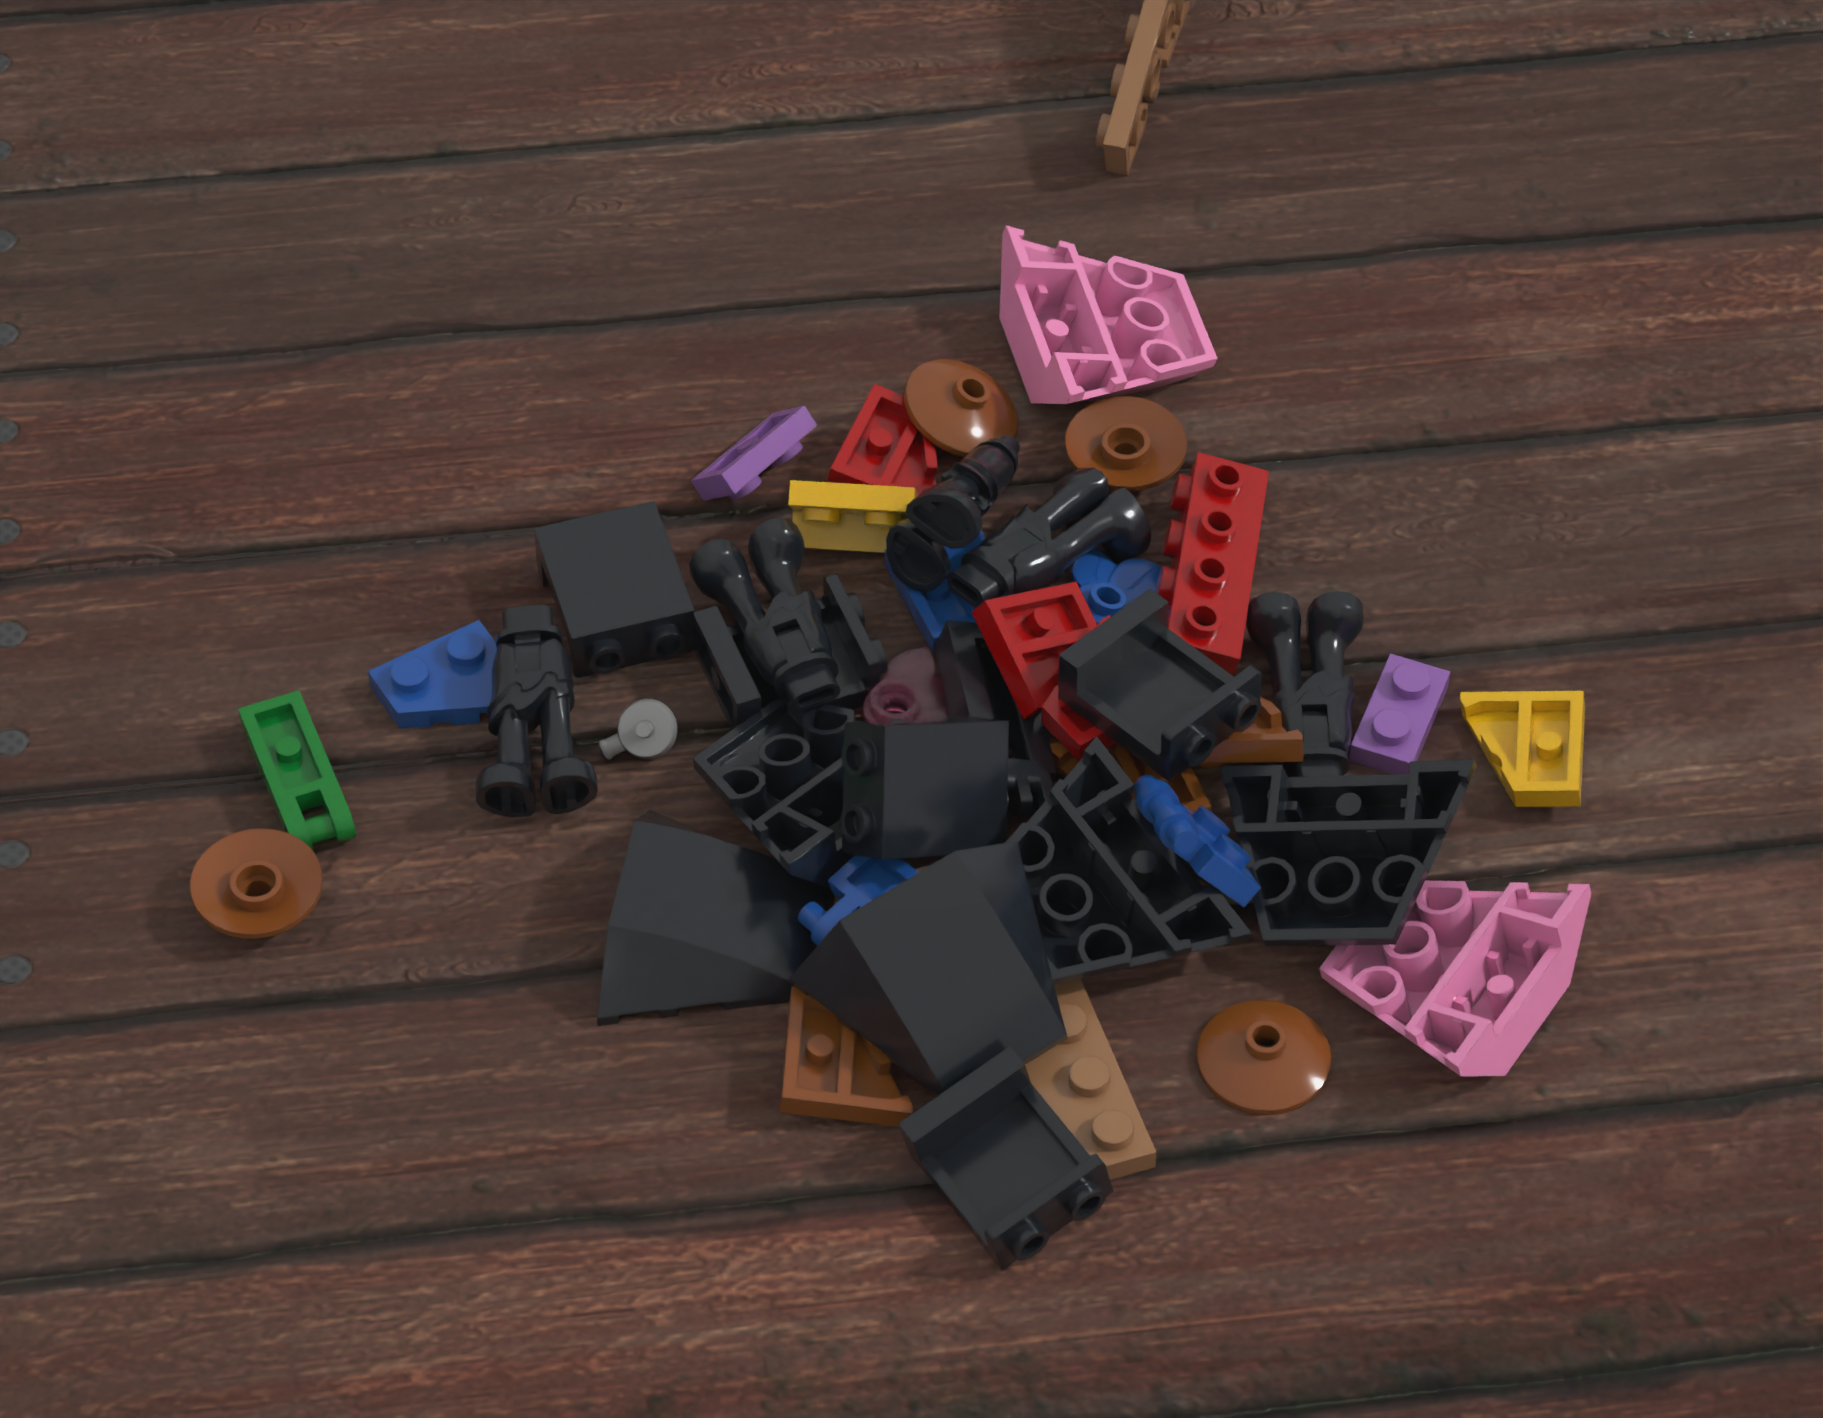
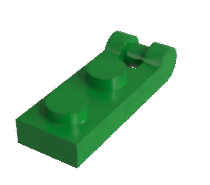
(296, 769)

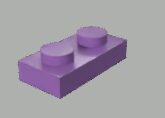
(767, 444)
(1399, 715)

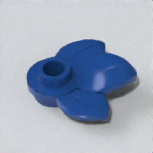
(1112, 586)

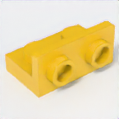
(847, 514)

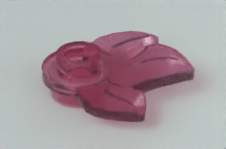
(908, 688)

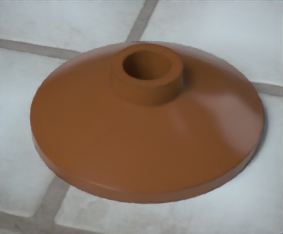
(958, 405)
(1128, 440)
(251, 865)
(1263, 1077)

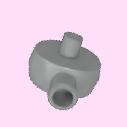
(644, 730)

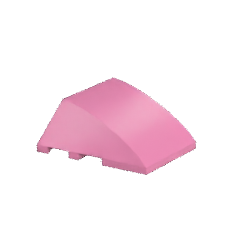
(1096, 325)
(1469, 971)

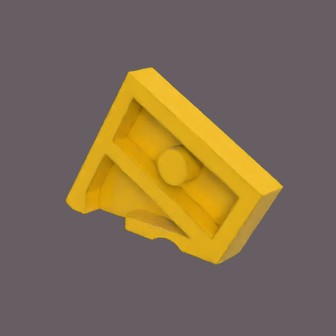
(1531, 742)

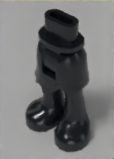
(950, 513)
(1026, 558)
(789, 638)
(529, 690)
(1325, 701)

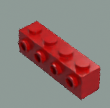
(1213, 555)

